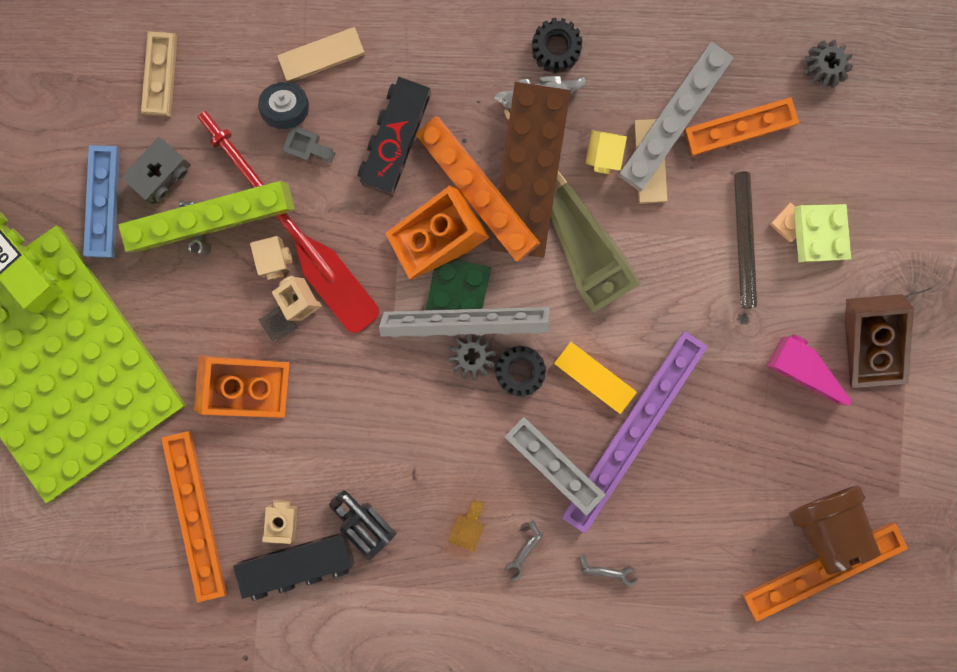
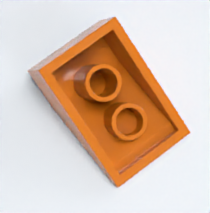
(436, 233)
(241, 387)

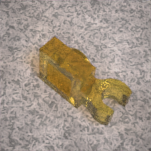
(467, 529)

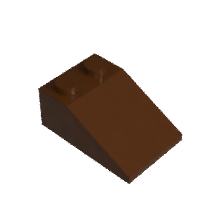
(878, 340)

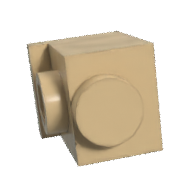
(287, 298)
(286, 533)

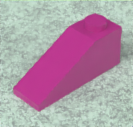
(806, 367)

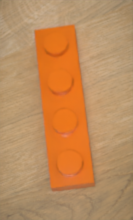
(741, 126)

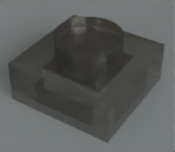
(277, 325)

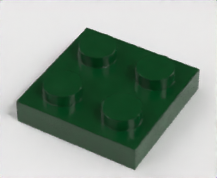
(458, 286)

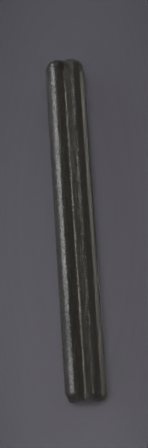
(745, 240)

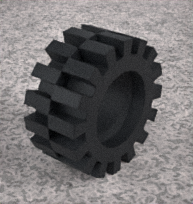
(561, 29)
(537, 375)

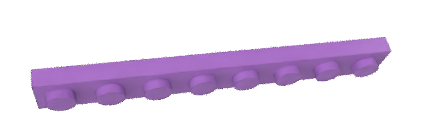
(639, 424)

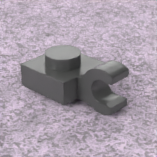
(305, 144)

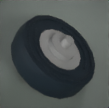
(283, 105)

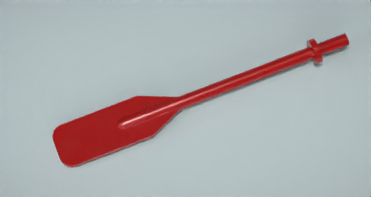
(318, 262)

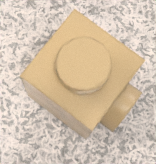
(271, 258)

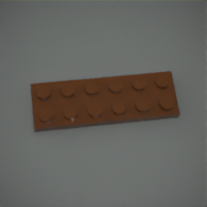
(533, 157)

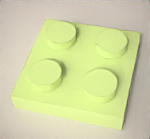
(822, 233)

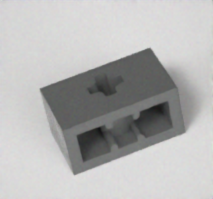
(142, 174)

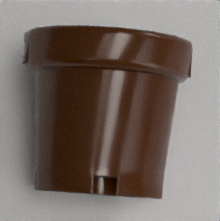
(838, 529)

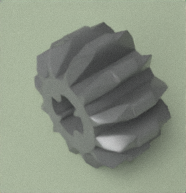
(836, 60)
(464, 351)

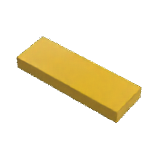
(595, 377)

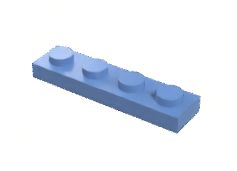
(101, 201)

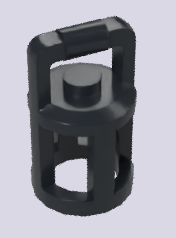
(355, 531)

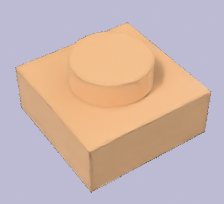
(785, 223)

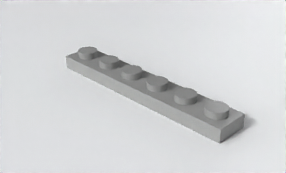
(675, 116)
(465, 321)

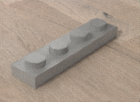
(555, 466)

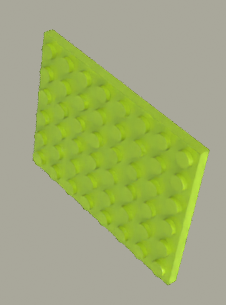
(74, 376)

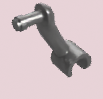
(198, 242)
(528, 546)
(607, 572)

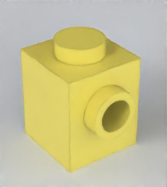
(605, 151)

